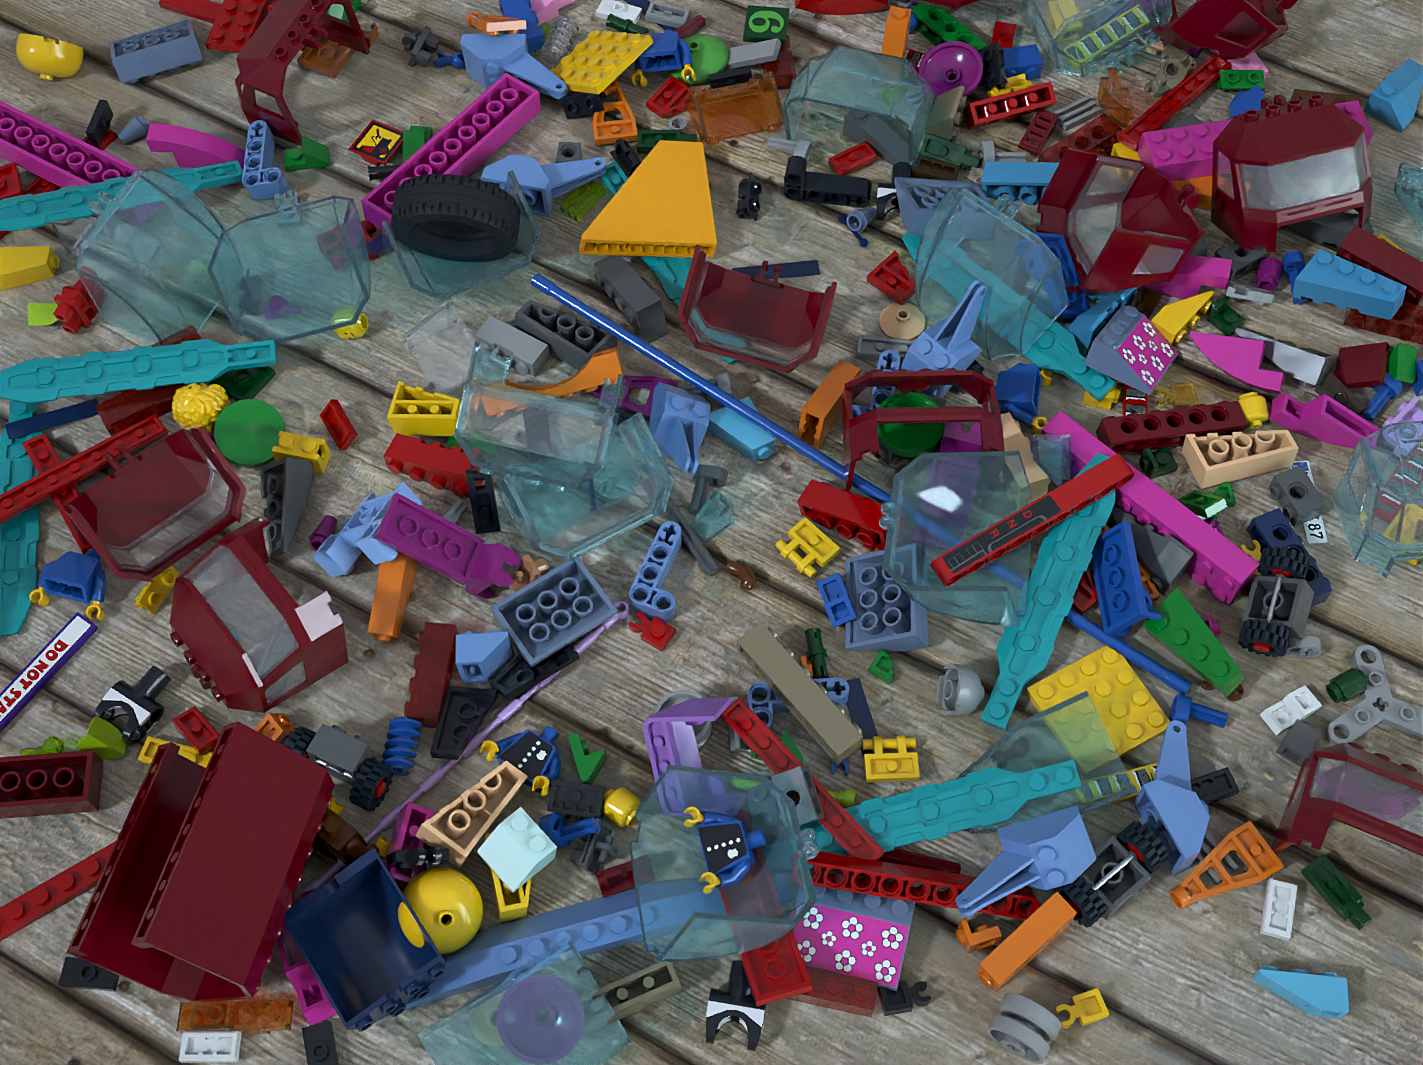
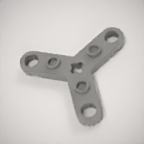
(1364, 715)

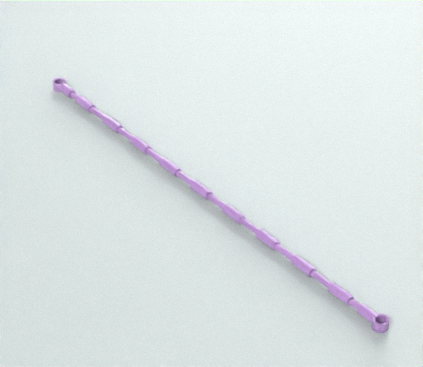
(475, 741)

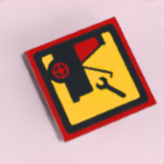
(377, 143)

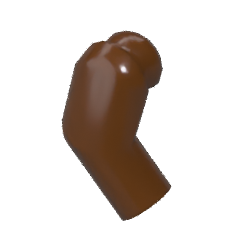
(745, 573)

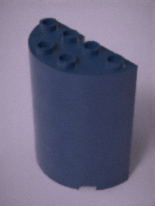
(357, 945)

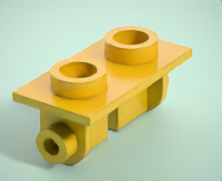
(1014, 83)
(155, 593)

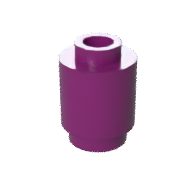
(1269, 273)

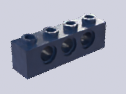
(1274, 523)

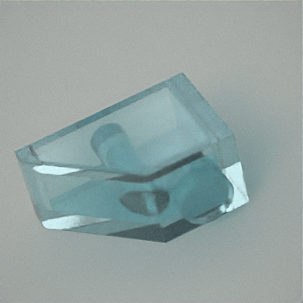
(1053, 455)

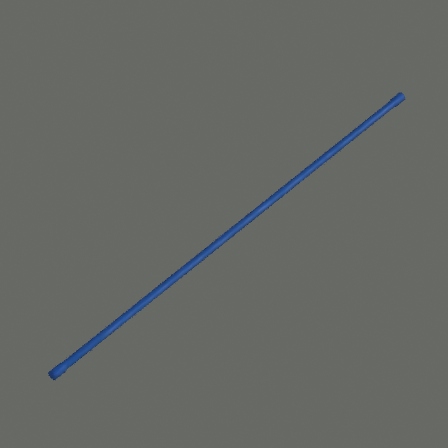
(546, 286)

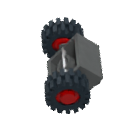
(1277, 603)
(346, 760)
(1116, 875)

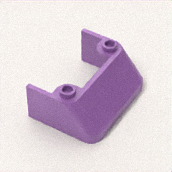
(671, 732)

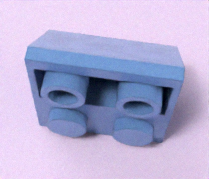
(482, 655)

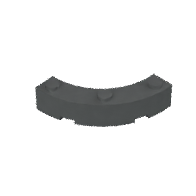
(1329, 228)

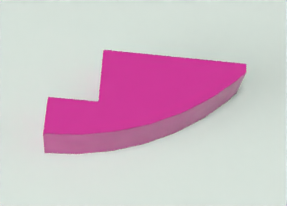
(192, 147)
(1193, 274)
(1239, 360)
(1321, 420)
(311, 995)

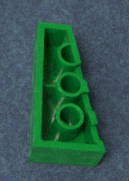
(1193, 643)

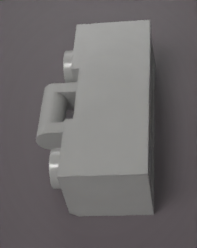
(503, 339)

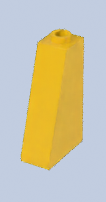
(26, 265)

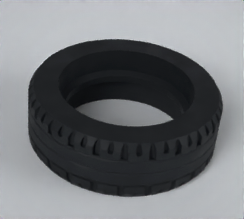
(455, 218)

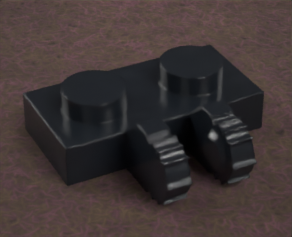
(407, 859)

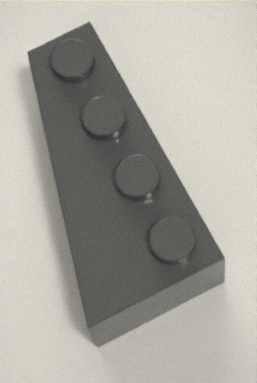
(632, 297)
(564, 334)

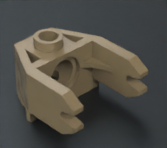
(1167, 76)

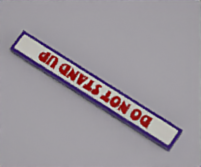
(44, 667)

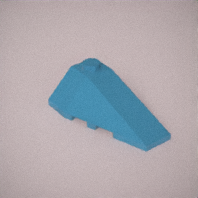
(1397, 96)
(1091, 322)

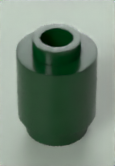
(1347, 685)

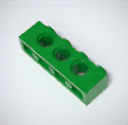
(942, 28)

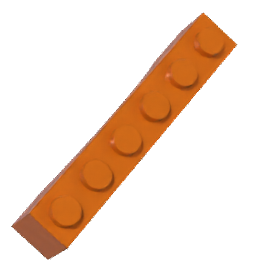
(601, 365)

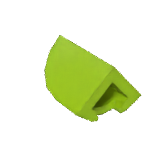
(41, 314)
(103, 740)

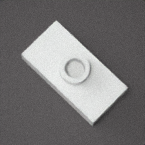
(618, 9)
(1278, 909)
(210, 1047)

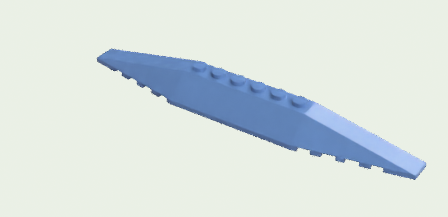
(504, 948)

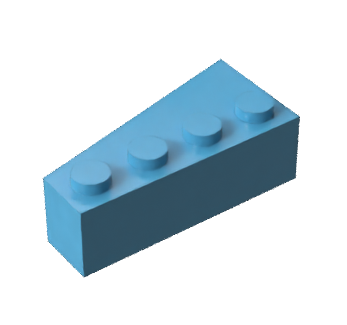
(1017, 179)
(1348, 286)

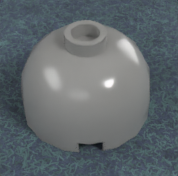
(959, 690)

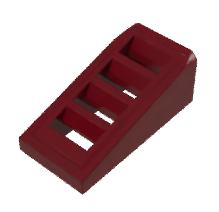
(1044, 120)

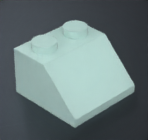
(517, 850)

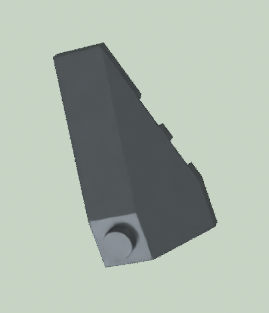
(1160, 556)

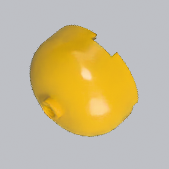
(49, 56)
(437, 894)

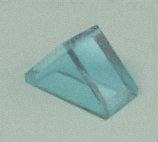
(713, 517)

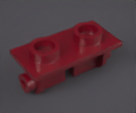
(616, 879)

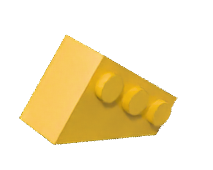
(422, 413)
(509, 904)

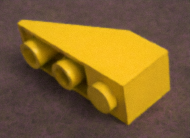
(1177, 317)

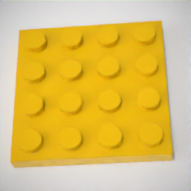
(600, 60)
(1116, 692)

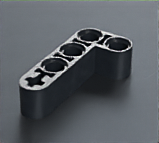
(824, 187)

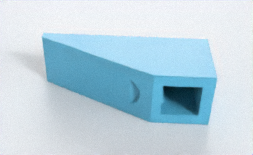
(1315, 994)

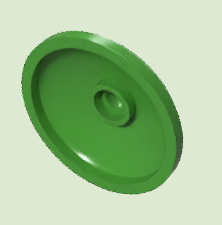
(708, 57)

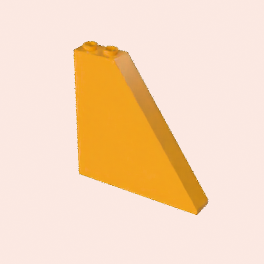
(659, 208)

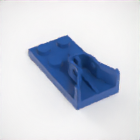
(1077, 302)
(1119, 582)

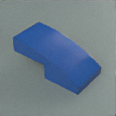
(836, 600)

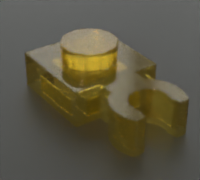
(1178, 394)

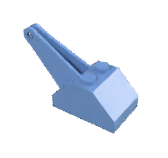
(494, 55)
(543, 182)
(948, 341)
(679, 424)
(1170, 804)
(1035, 853)

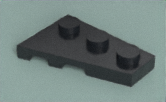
(521, 676)
(459, 719)

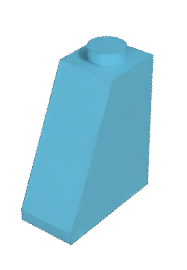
(741, 433)

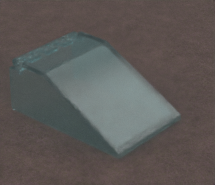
(531, 1018)

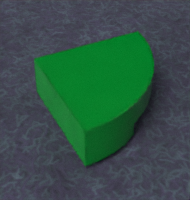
(1225, 490)
(882, 667)

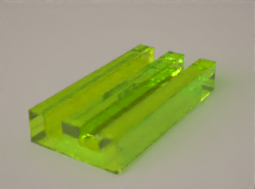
(585, 202)

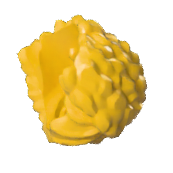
(199, 405)

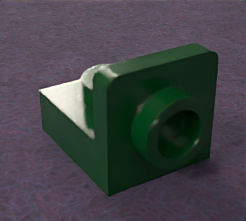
(1224, 317)
(1157, 462)

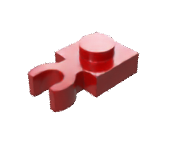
(655, 633)

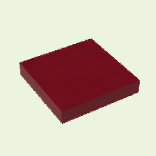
(1362, 365)

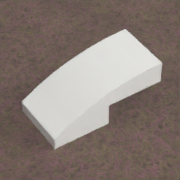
(1294, 706)

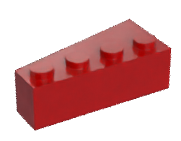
(430, 463)
(846, 512)

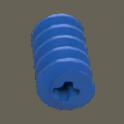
(399, 744)

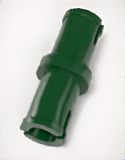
(625, 25)
(816, 653)

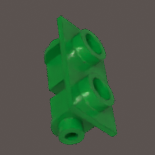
(1240, 80)

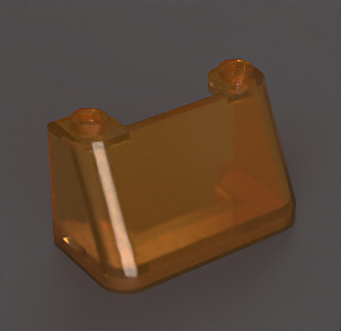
(735, 109)

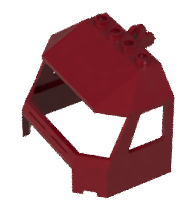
(1227, 26)
(274, 46)
(861, 432)

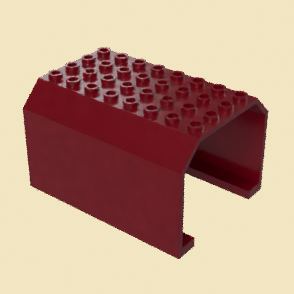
(206, 868)

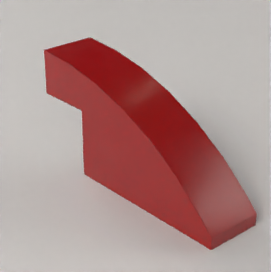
(841, 7)

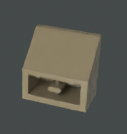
(947, 114)

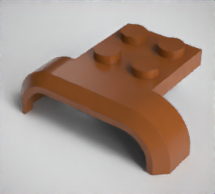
(331, 55)

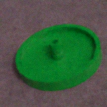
(248, 432)
(910, 438)

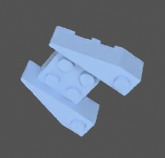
(342, 549)

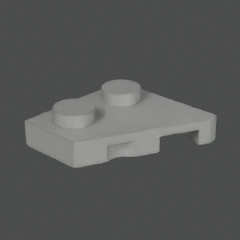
(1242, 291)

